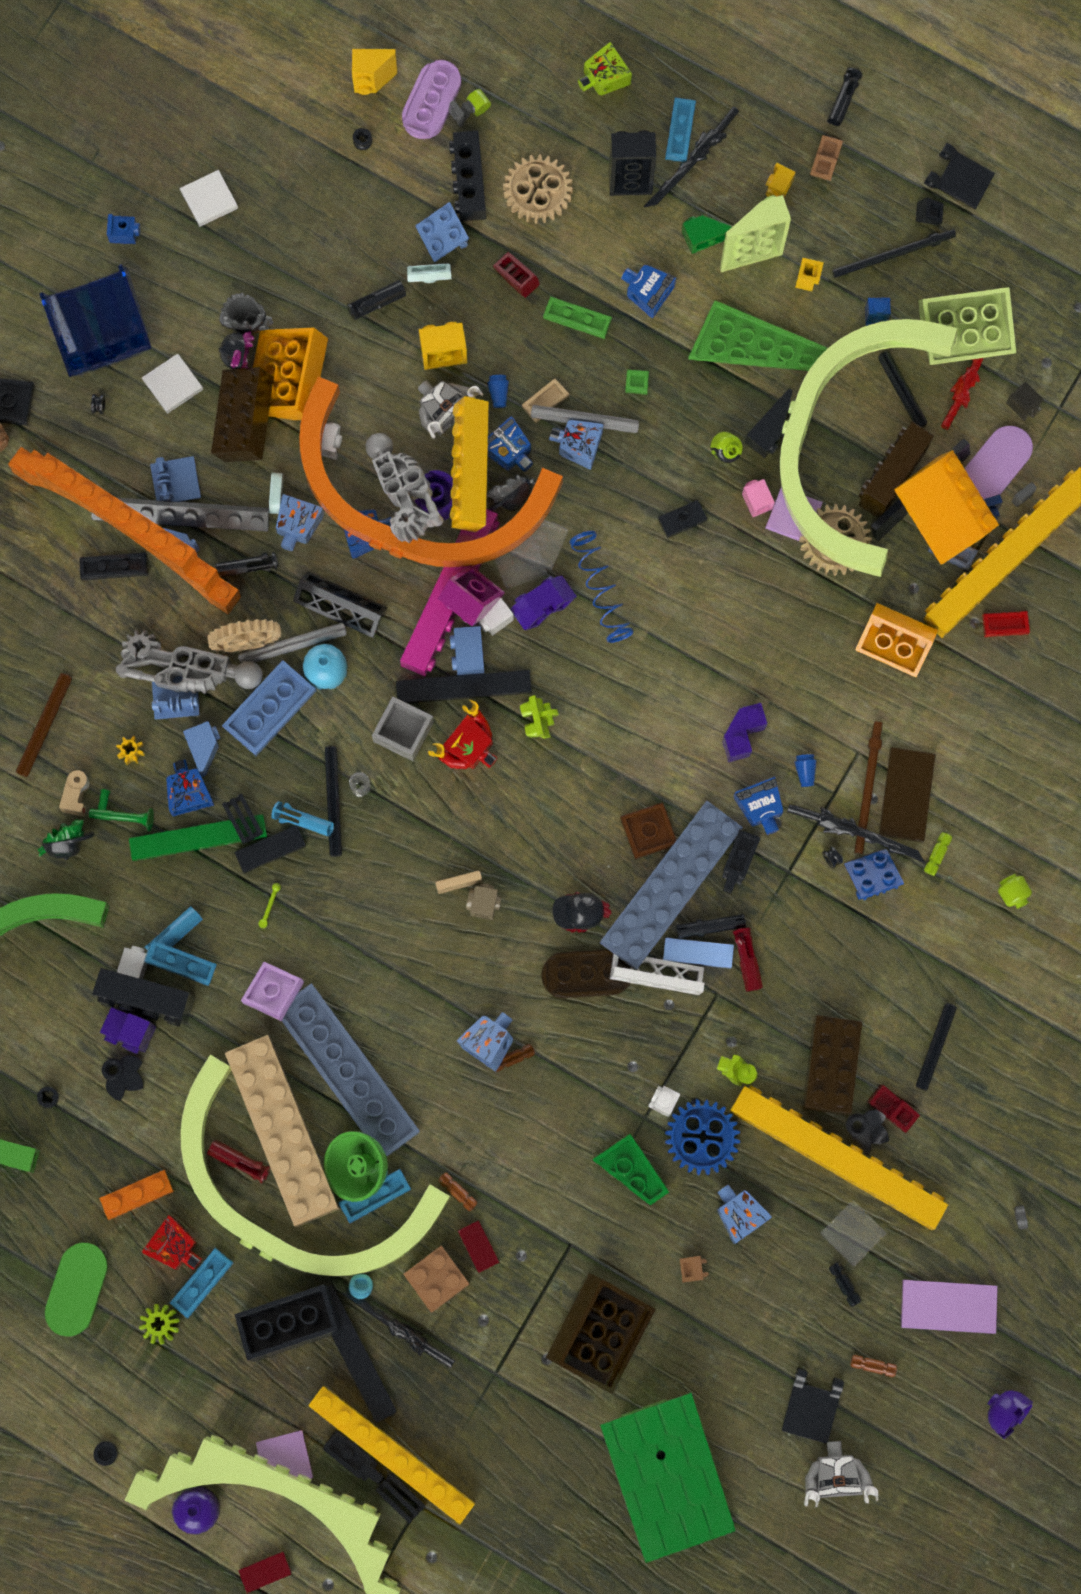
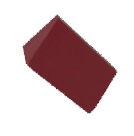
(478, 1246)

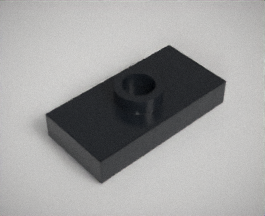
(682, 519)

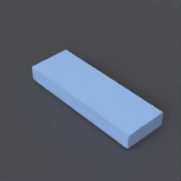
(698, 953)

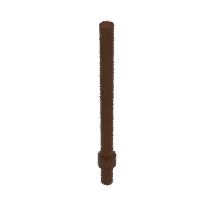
(874, 745)

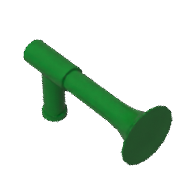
(101, 813)

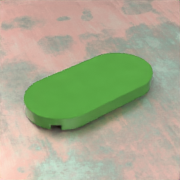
(76, 1289)

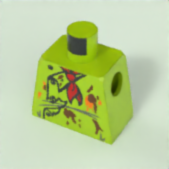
(605, 72)

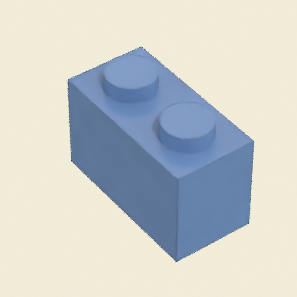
(468, 651)

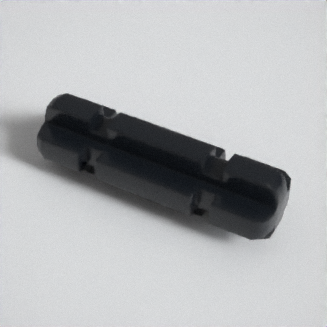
(845, 1284)

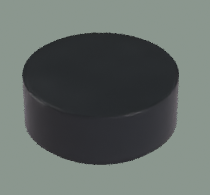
(105, 1453)

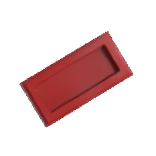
(1006, 624)

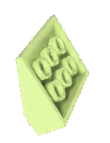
(757, 235)
(981, 322)

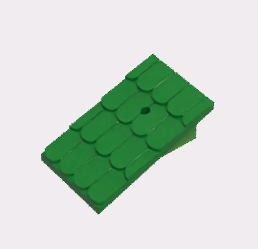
(673, 1498)

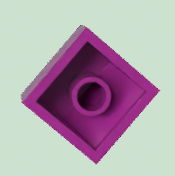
(470, 595)

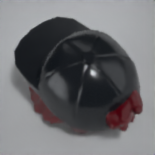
(580, 911)

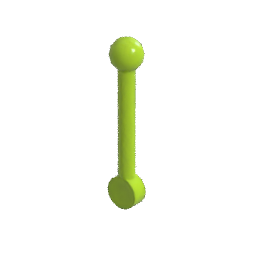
(263, 922)

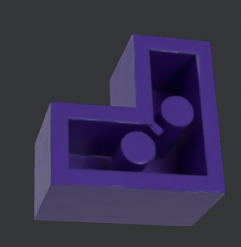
(127, 1029)

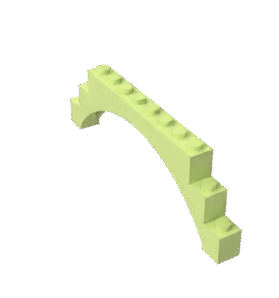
(231, 1465)

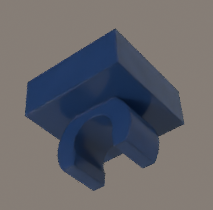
(994, 504)

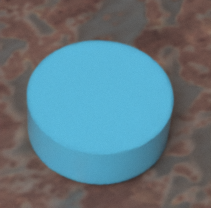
(360, 1286)

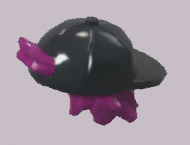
(235, 348)

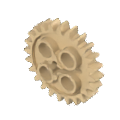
(554, 197)
(833, 518)
(244, 635)

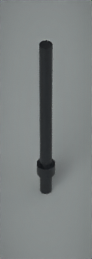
(933, 240)

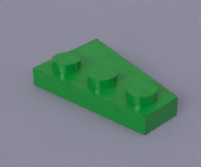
(633, 1169)

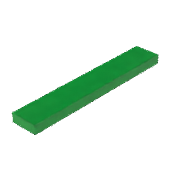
(191, 838)

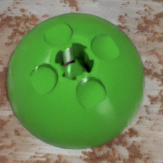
(355, 1166)

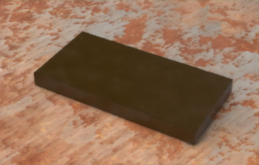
(907, 794)

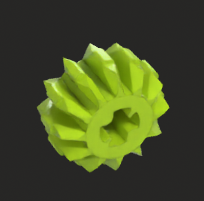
(165, 1329)

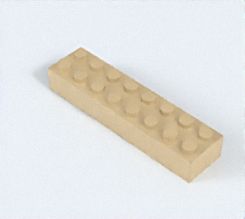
(282, 1131)

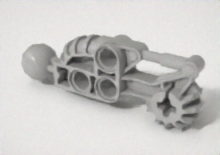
(403, 483)
(195, 678)

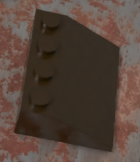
(600, 1333)

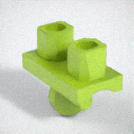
(542, 717)
(737, 1070)

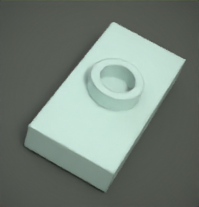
(429, 273)

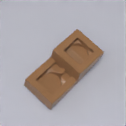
(826, 158)

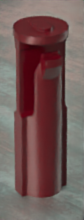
(748, 961)
(239, 1160)

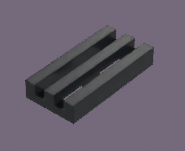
(233, 802)
(385, 1483)

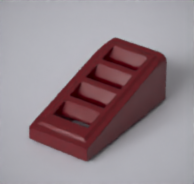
(526, 284)

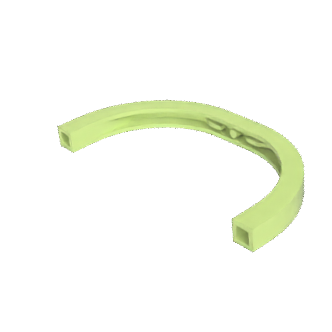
(874, 337)
(193, 1152)

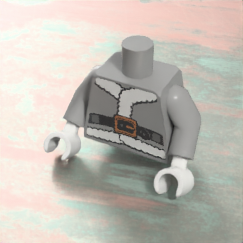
(438, 404)
(837, 1476)

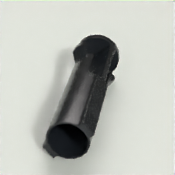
(845, 96)
(376, 300)
(247, 565)

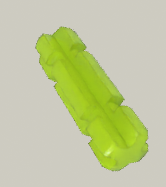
(938, 853)

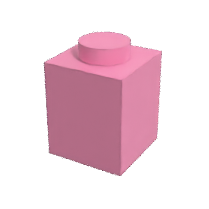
(757, 497)

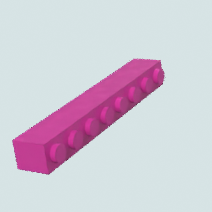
(436, 617)

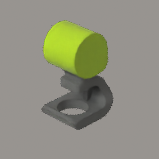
(475, 103)

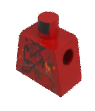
(172, 1246)

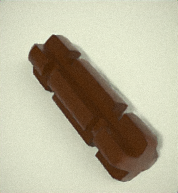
(516, 1056)

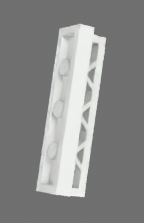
(658, 980)

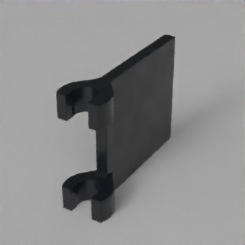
(962, 178)
(811, 1408)

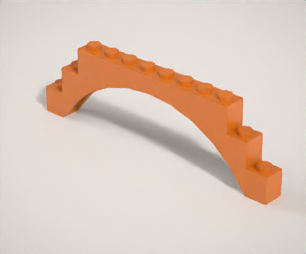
(58, 477)

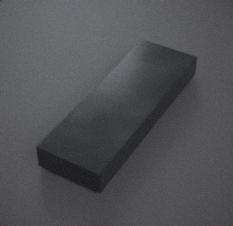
(113, 566)
(270, 849)

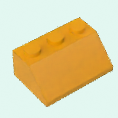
(896, 640)

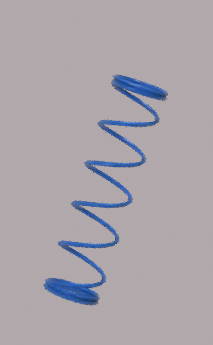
(618, 631)

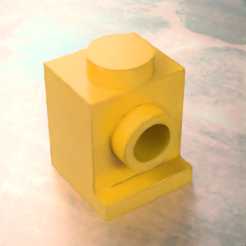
(780, 181)
(809, 274)

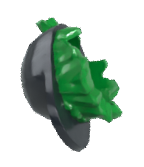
(65, 841)

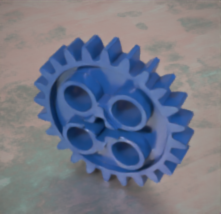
(703, 1115)

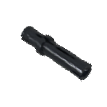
(710, 926)

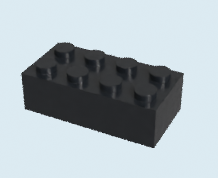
(632, 163)
(143, 996)
(288, 1323)

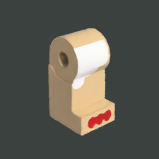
(73, 793)

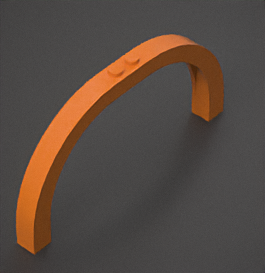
(380, 535)

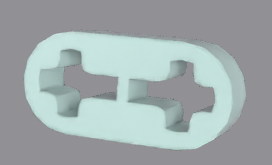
(276, 492)

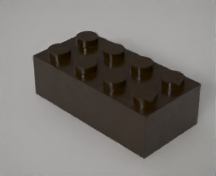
(242, 414)
(894, 469)
(832, 1065)

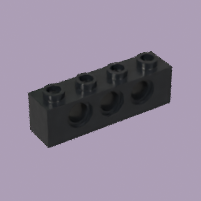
(468, 208)

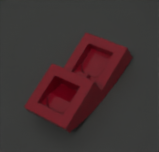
(896, 1110)

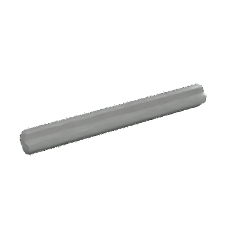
(564, 415)
(293, 643)

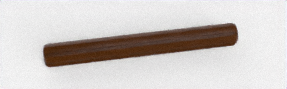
(43, 725)

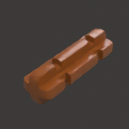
(457, 1191)
(873, 1366)

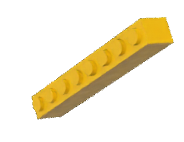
(392, 1454)

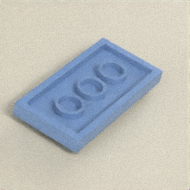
(269, 708)

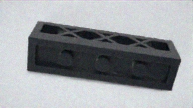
(344, 598)

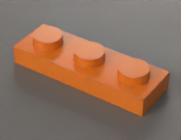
(136, 1195)

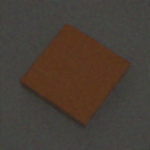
(648, 830)

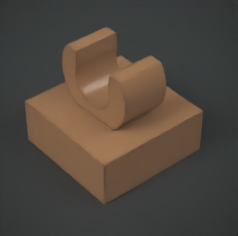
(692, 1269)

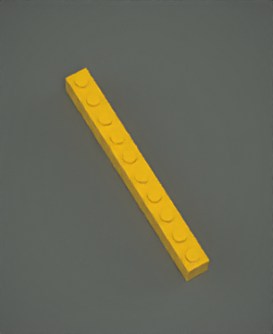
(1006, 556)
(839, 1158)

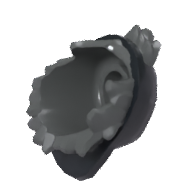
(244, 315)
(512, 495)

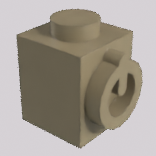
(483, 901)

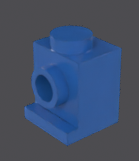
(122, 236)
(877, 310)

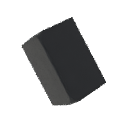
(929, 211)

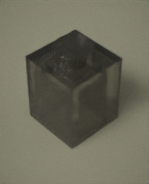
(1025, 402)

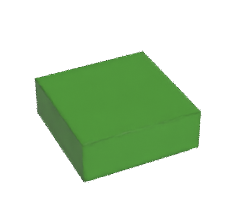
(637, 381)

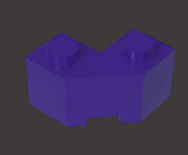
(538, 604)
(746, 721)

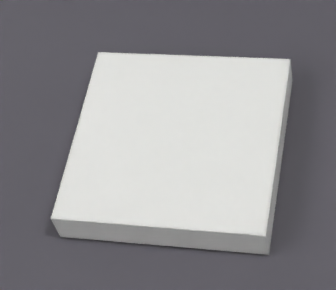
(208, 198)
(172, 383)

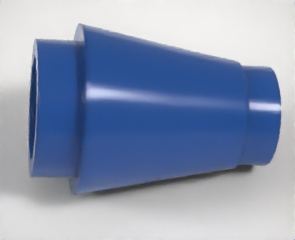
(498, 390)
(806, 769)

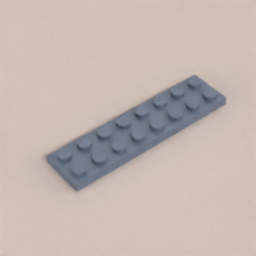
(671, 885)
(348, 1071)

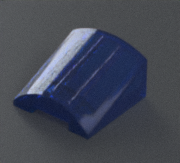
(97, 323)

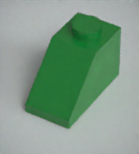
(703, 232)

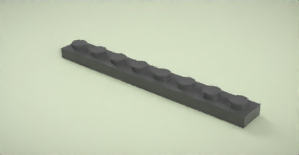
(200, 514)

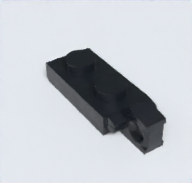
(739, 859)
(352, 1457)

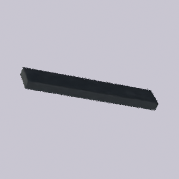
(898, 511)
(464, 687)
(360, 1365)

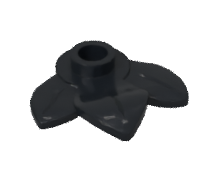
(125, 1078)
(870, 1132)

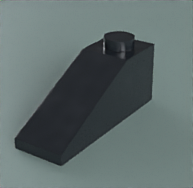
(767, 432)

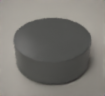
(1021, 1218)

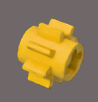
(133, 755)

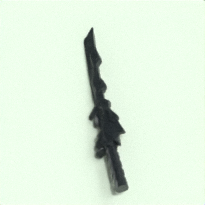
(701, 149)
(850, 828)
(401, 1330)

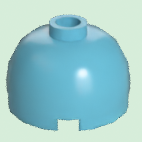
(325, 666)

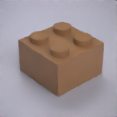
(436, 1279)

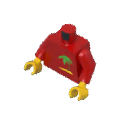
(468, 742)

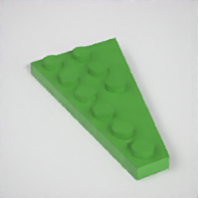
(746, 340)

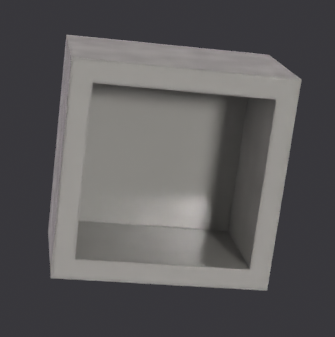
(402, 728)

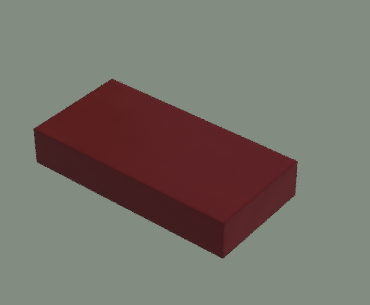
(265, 1572)

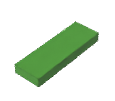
(577, 317)

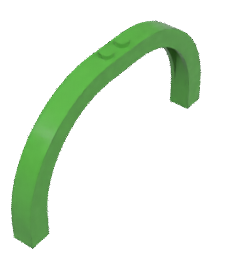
(34, 909)

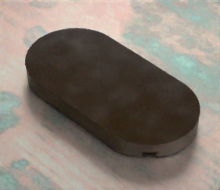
(582, 974)

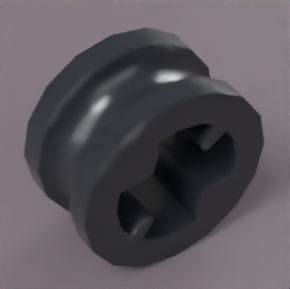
(368, 138)
(98, 404)
(832, 857)
(40, 1097)

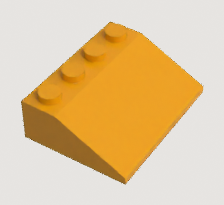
(295, 362)
(946, 506)

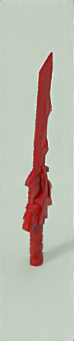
(961, 391)

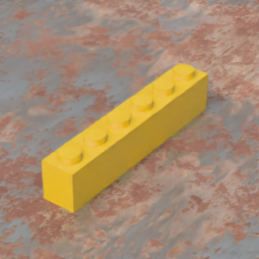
(469, 464)

